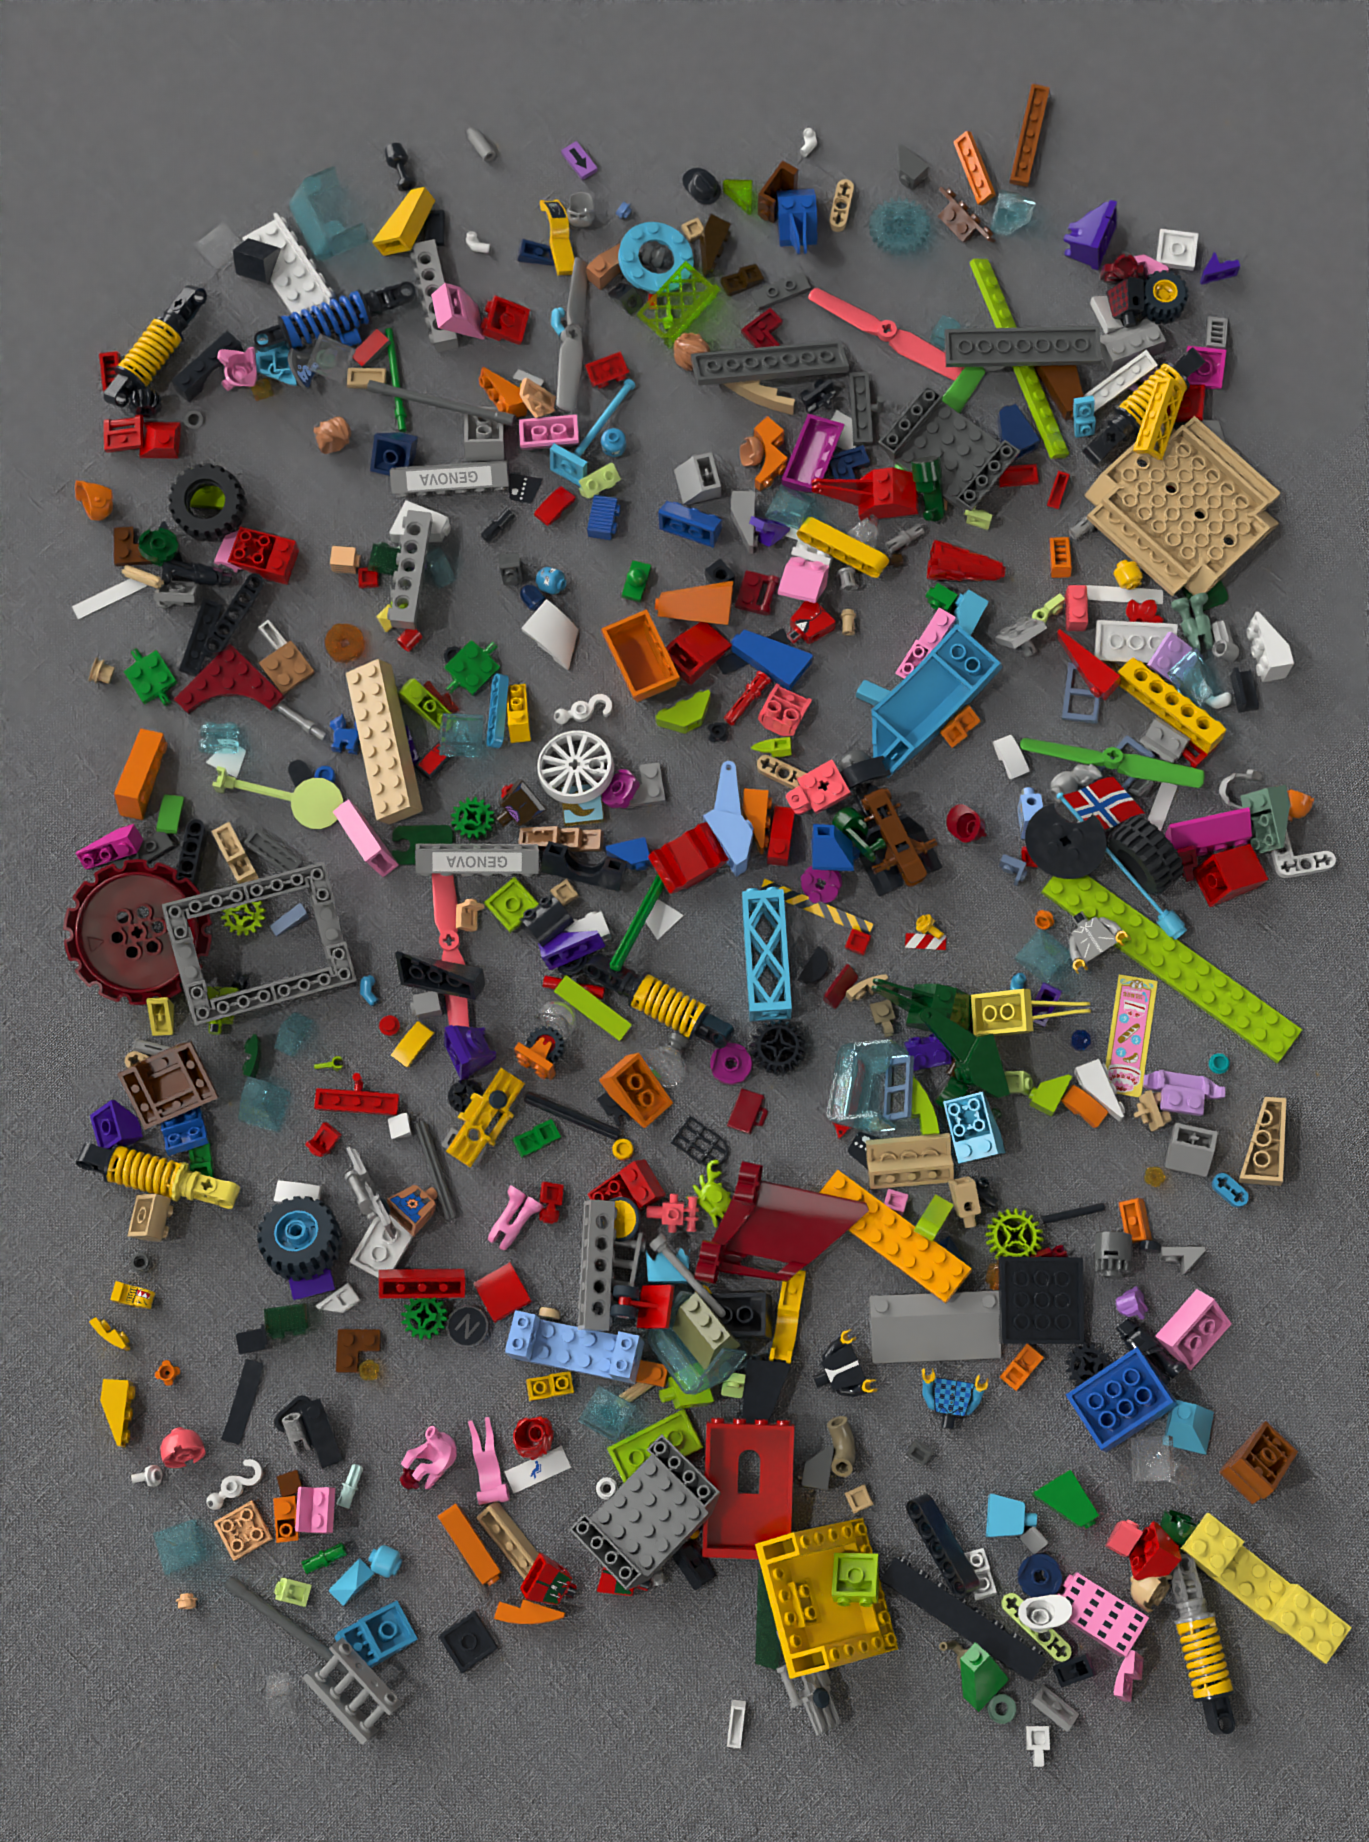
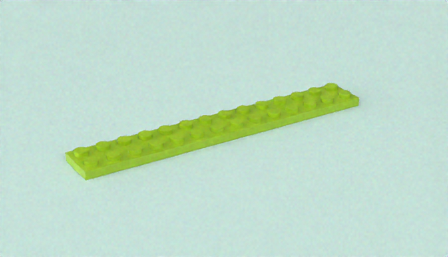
(1179, 966)

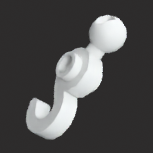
(582, 710)
(233, 1485)

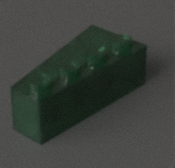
(767, 1641)

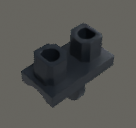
(819, 397)

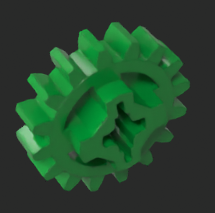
(478, 812)
(423, 1326)

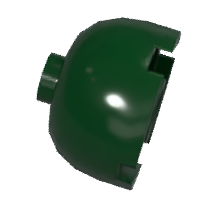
(1178, 1526)

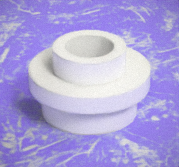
(606, 1481)

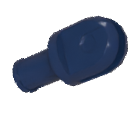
(532, 597)

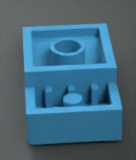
(379, 1634)

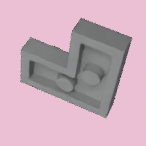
(651, 789)

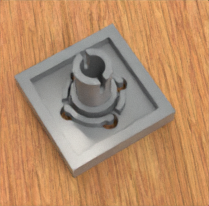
(1021, 634)

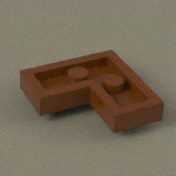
(125, 549)
(352, 1342)

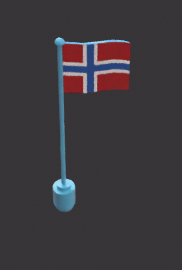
(1111, 807)

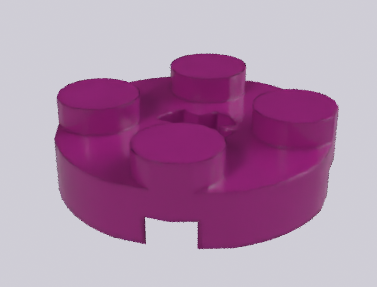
(628, 787)
(817, 893)
(736, 1074)

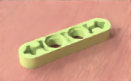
(1052, 1652)

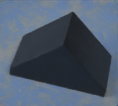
(1074, 1670)

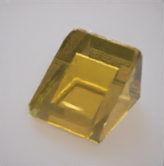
(262, 389)

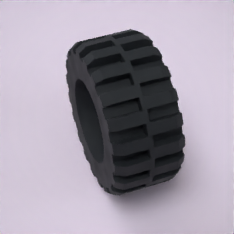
(193, 481)
(1146, 854)

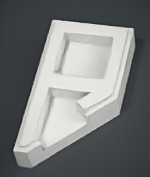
(340, 1300)

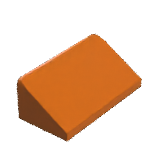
(1135, 1219)

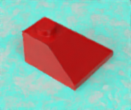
(161, 440)

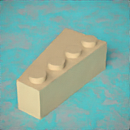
(1266, 1151)

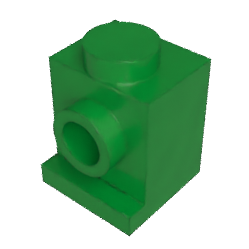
(941, 598)

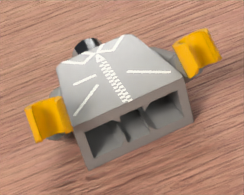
(1093, 938)

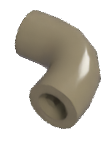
(843, 1446)

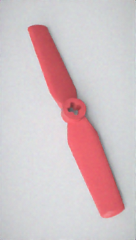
(901, 341)
(445, 918)

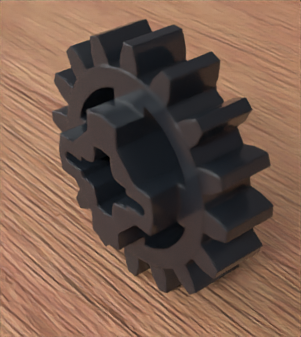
(1082, 1359)

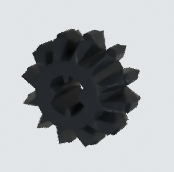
(145, 402)

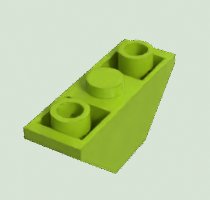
(685, 714)

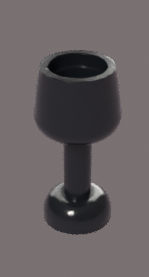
(396, 158)

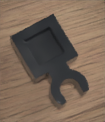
(611, 1107)

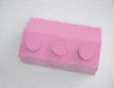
(546, 431)
(1193, 1329)

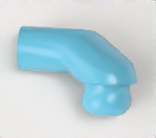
(556, 316)

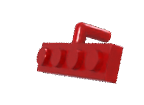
(357, 1100)

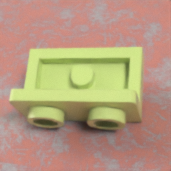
(599, 480)

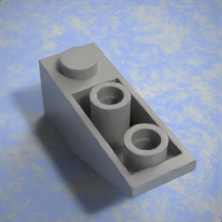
(742, 508)

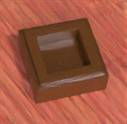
(289, 1483)

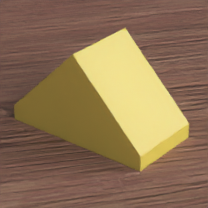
(161, 1016)

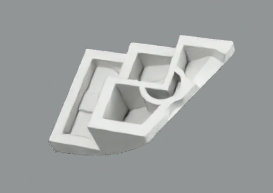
(552, 632)

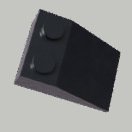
(747, 1314)

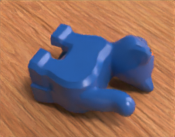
(344, 736)

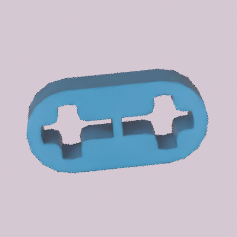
(1233, 1186)

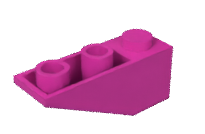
(111, 847)

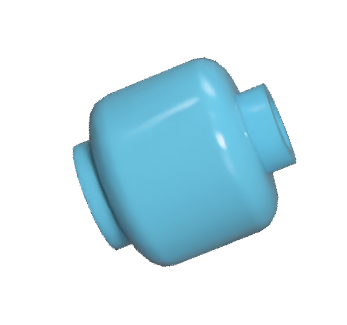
(385, 1561)

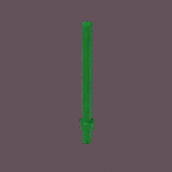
(400, 412)

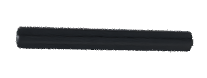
(572, 1116)

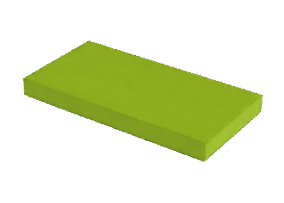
(632, 1451)

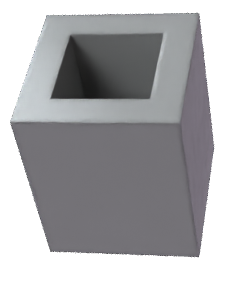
(426, 1005)

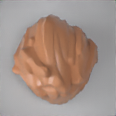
(687, 345)
(332, 435)

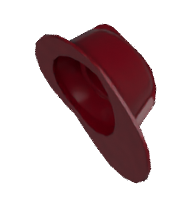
(965, 824)

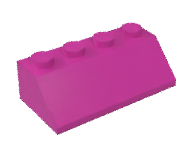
(1212, 832)

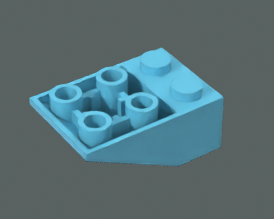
(973, 1128)

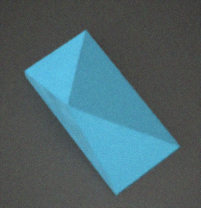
(351, 1582)

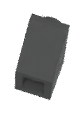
(510, 568)

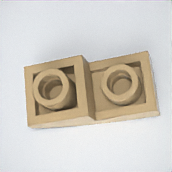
(858, 990)

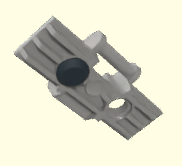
(367, 1195)
(815, 1698)

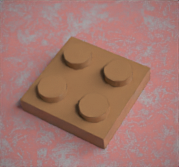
(286, 667)

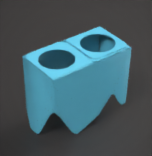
(663, 1272)

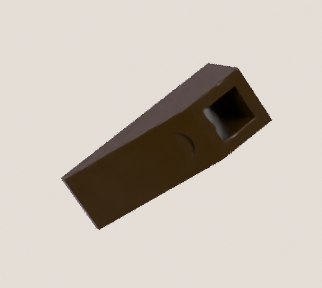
(711, 239)

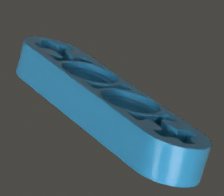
(497, 711)

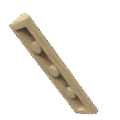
(508, 1538)

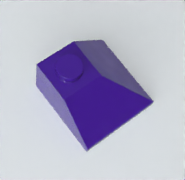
(115, 1125)

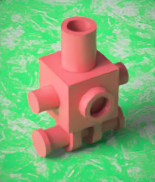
(673, 1213)

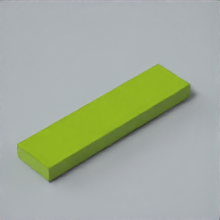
(592, 1008)

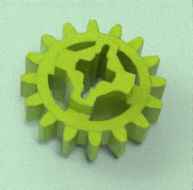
(241, 921)

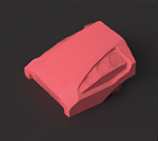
(783, 711)

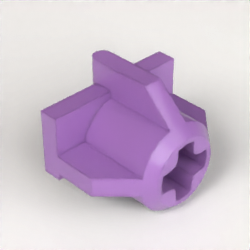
(1132, 1303)

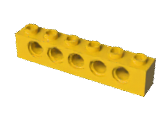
(1172, 714)

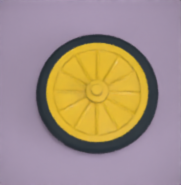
(627, 1219)

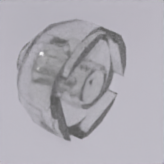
(866, 531)
(557, 1015)

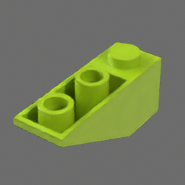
(422, 702)

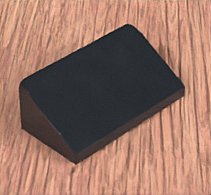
(693, 1565)

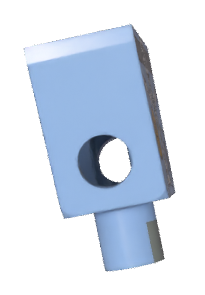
(1028, 805)

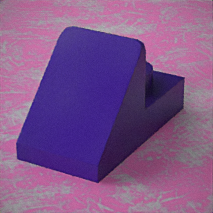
(1215, 271)
(769, 530)
(1046, 993)

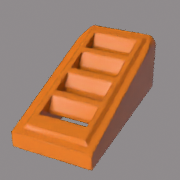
(1060, 569)

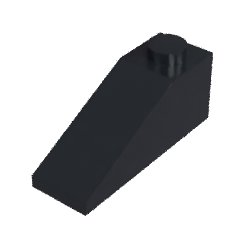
(320, 1432)

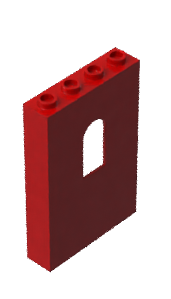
(748, 1518)

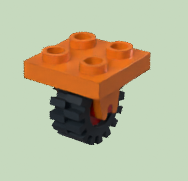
(542, 1050)

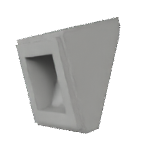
(1033, 1540)

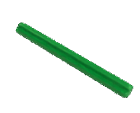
(637, 924)

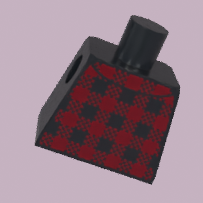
(1127, 300)

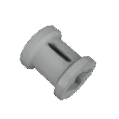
(847, 579)

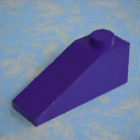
(570, 947)

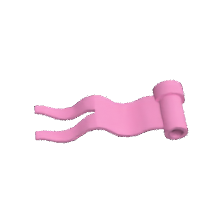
(488, 1467)

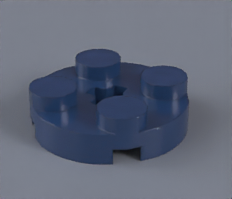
(1051, 1572)

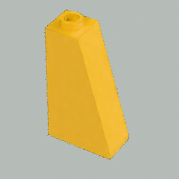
(405, 223)

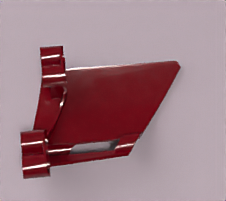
(774, 1225)

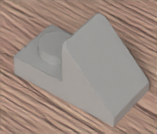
(1187, 1255)

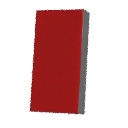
(370, 348)

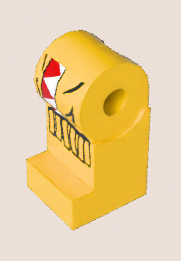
(132, 1296)

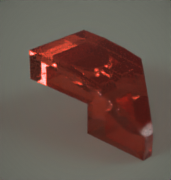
(445, 699)

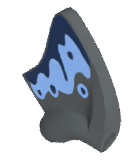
(298, 362)

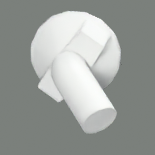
(152, 1475)

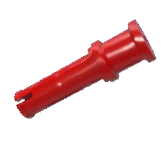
(751, 692)

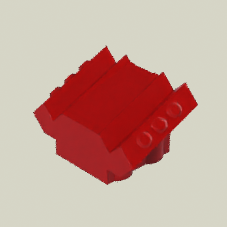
(688, 858)

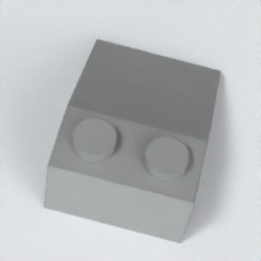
(483, 438)

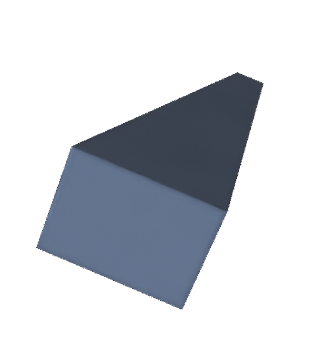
(289, 920)

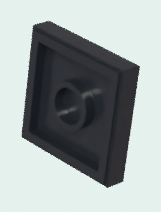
(468, 1642)

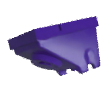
(1092, 235)
(467, 1049)

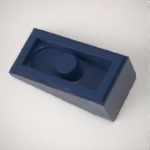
(535, 253)

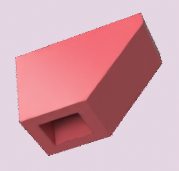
(1124, 1537)

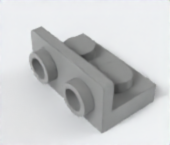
(1165, 740)

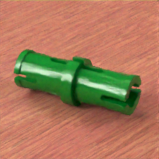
(324, 1558)

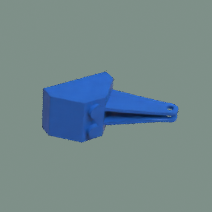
(797, 218)

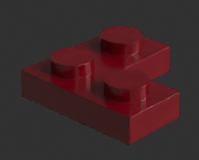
(759, 329)

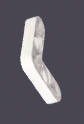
(1288, 859)

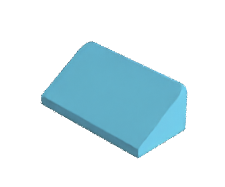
(871, 693)

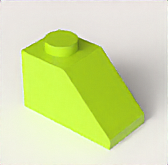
(1049, 1094)

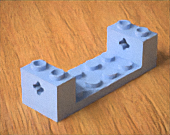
(574, 1349)

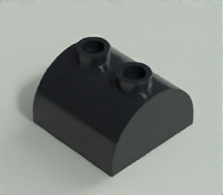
(546, 920)

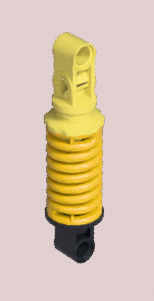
(156, 1175)

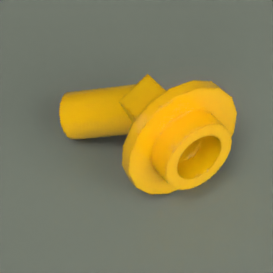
(925, 924)

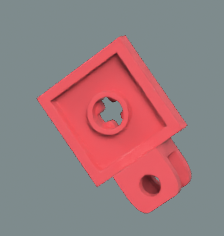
(808, 794)

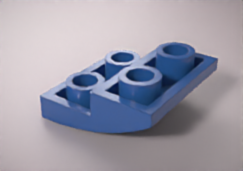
(184, 1131)

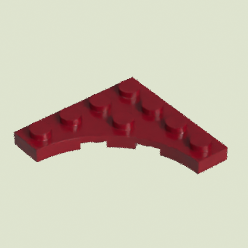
(228, 676)

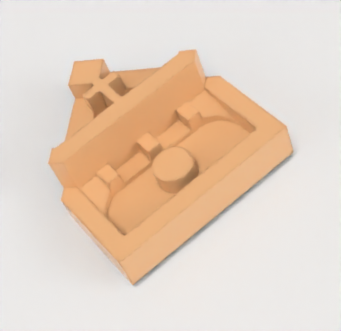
(536, 398)

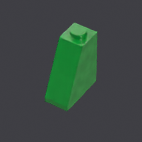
(1068, 1500)
(980, 1677)

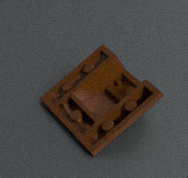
(167, 1084)

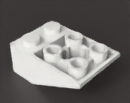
(1269, 649)

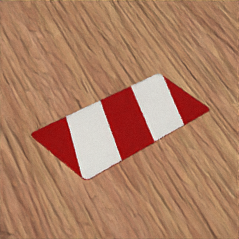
(924, 941)

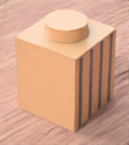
(344, 559)

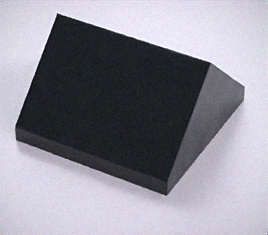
(255, 260)

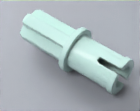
(350, 1486)

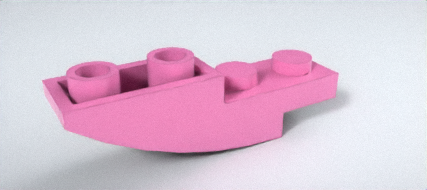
(933, 634)

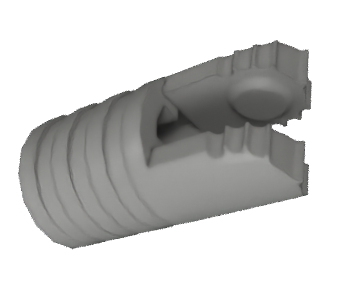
(296, 1431)

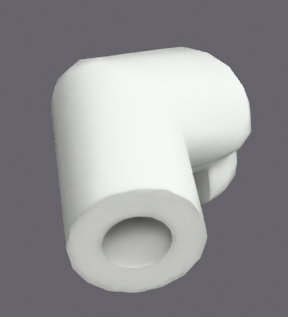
(810, 142)

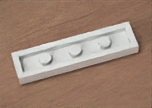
(1122, 379)

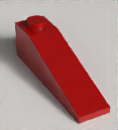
(1097, 675)

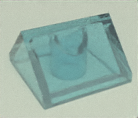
(607, 1414)

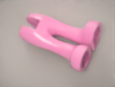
(512, 1230)

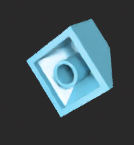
(1189, 1427)

